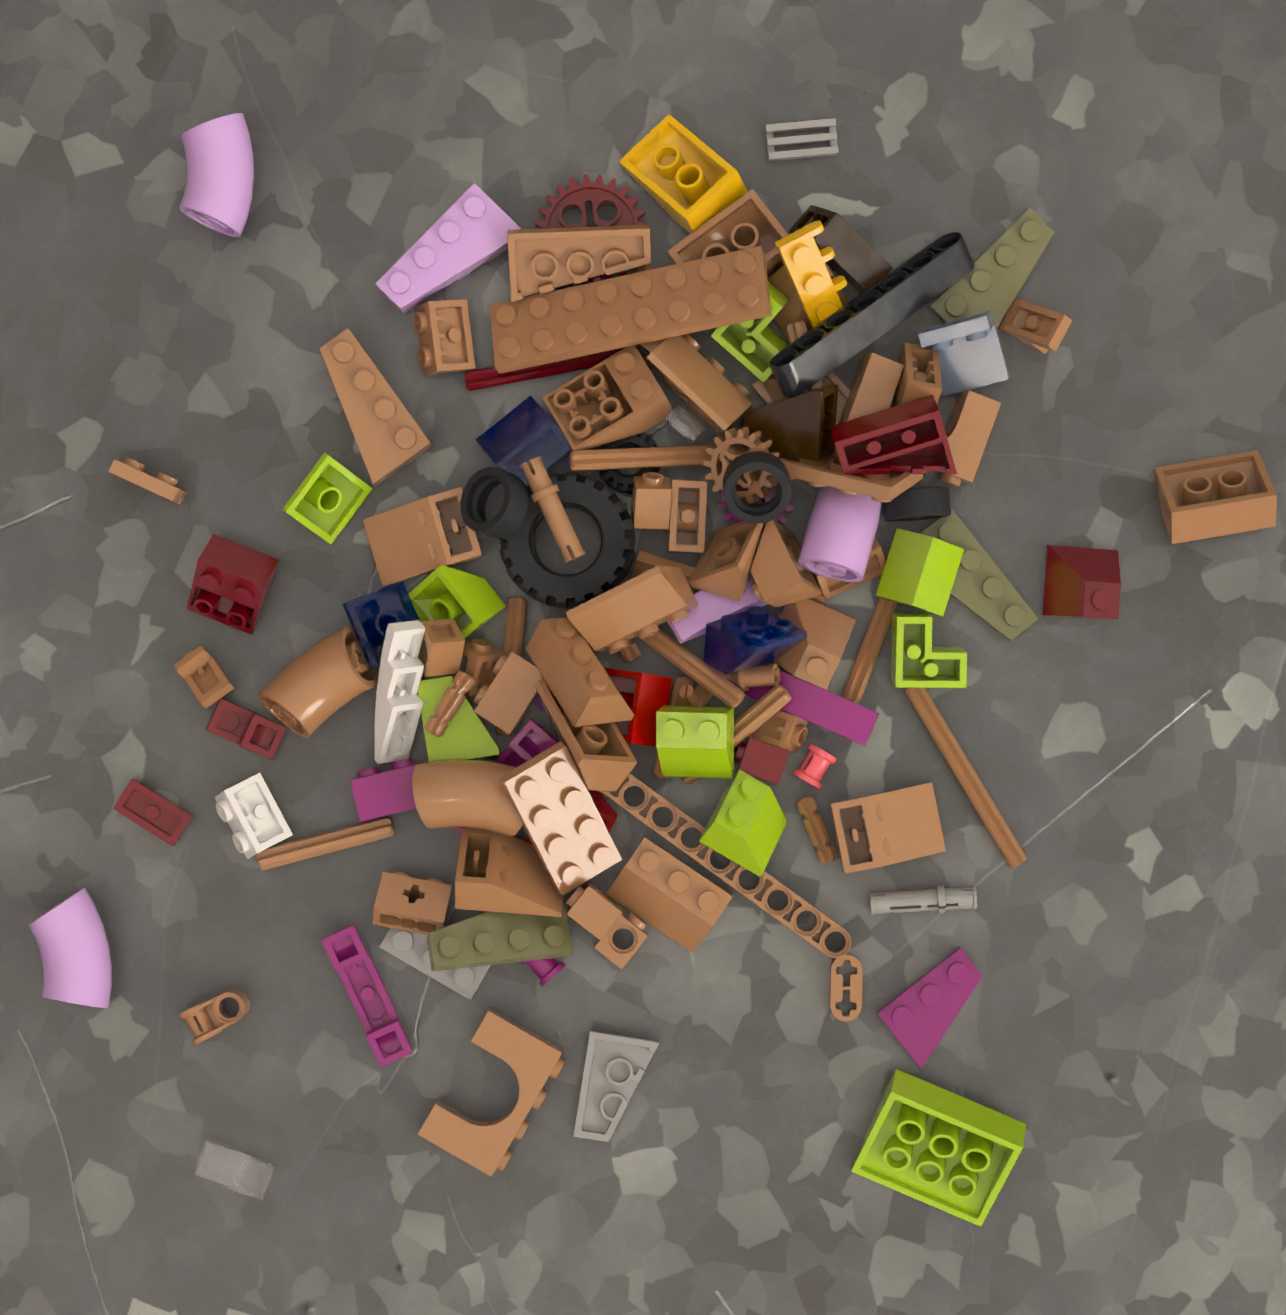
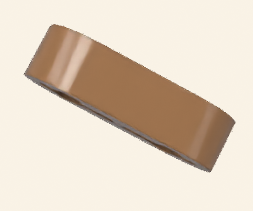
(836, 988)

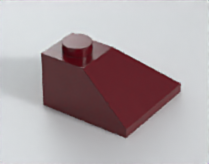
(1081, 583)

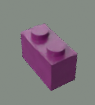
(384, 792)

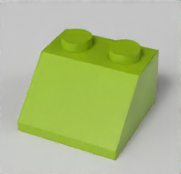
(695, 741)
(745, 823)

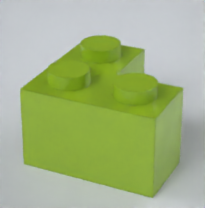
(753, 340)
(917, 662)

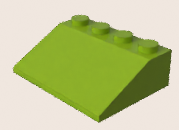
(939, 1147)

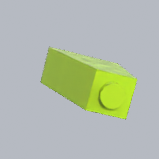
(466, 733)

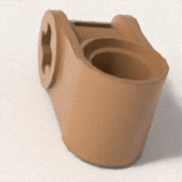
(210, 1016)

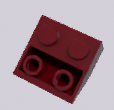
(232, 583)

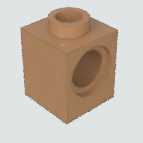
(651, 501)
(441, 647)
(617, 954)

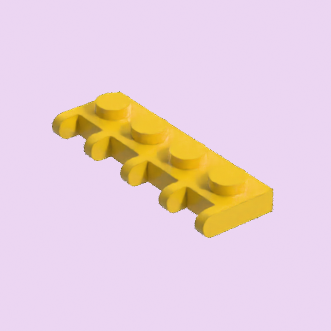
(809, 274)

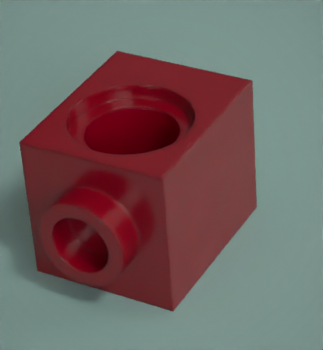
(761, 760)

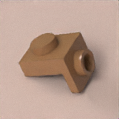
(203, 676)

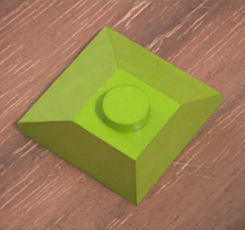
(456, 595)

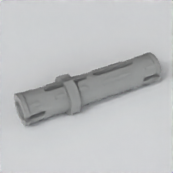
(923, 900)

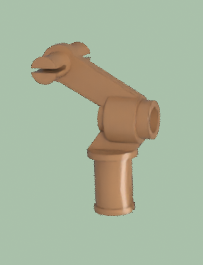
(751, 677)

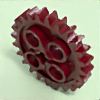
(599, 196)

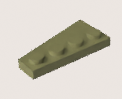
(997, 273)
(981, 583)
(499, 939)

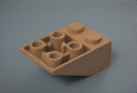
(609, 401)
(421, 537)
(887, 827)
(503, 876)

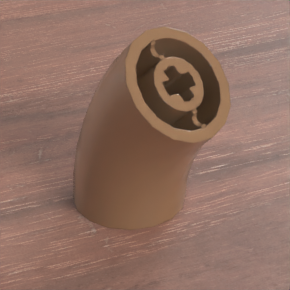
(319, 683)
(464, 795)

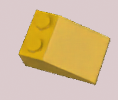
(683, 174)

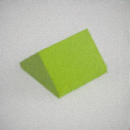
(327, 498)
(919, 571)

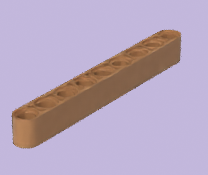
(730, 873)

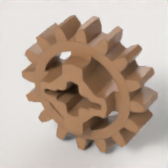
(726, 451)

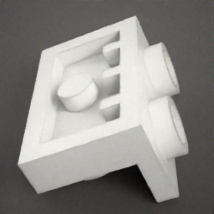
(252, 816)

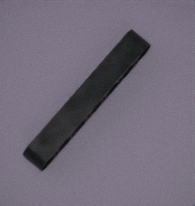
(871, 314)

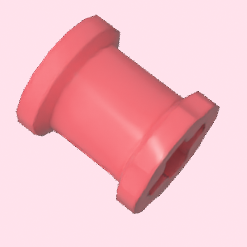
(814, 766)

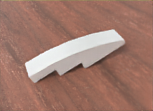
(396, 694)

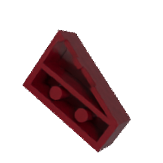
(895, 441)

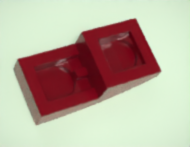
(245, 728)

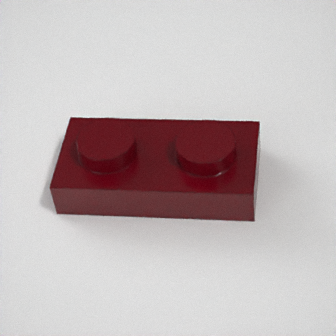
(153, 812)

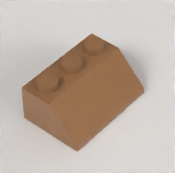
(737, 227)
(699, 382)
(1216, 497)
(634, 609)
(576, 674)
(596, 749)
(669, 894)

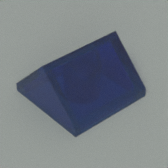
(373, 613)

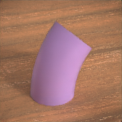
(219, 174)
(840, 535)
(74, 952)

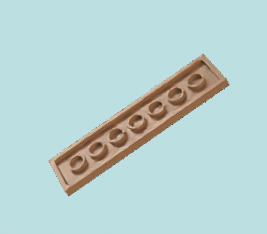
(630, 310)

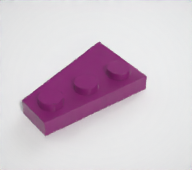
(930, 1005)

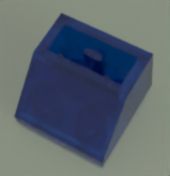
(524, 436)
(749, 639)

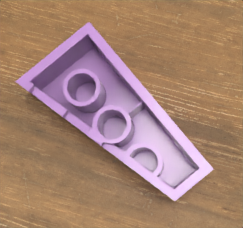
(449, 250)

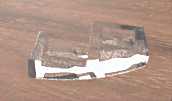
(686, 423)
(234, 1169)

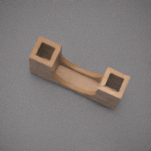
(967, 427)
(486, 1142)

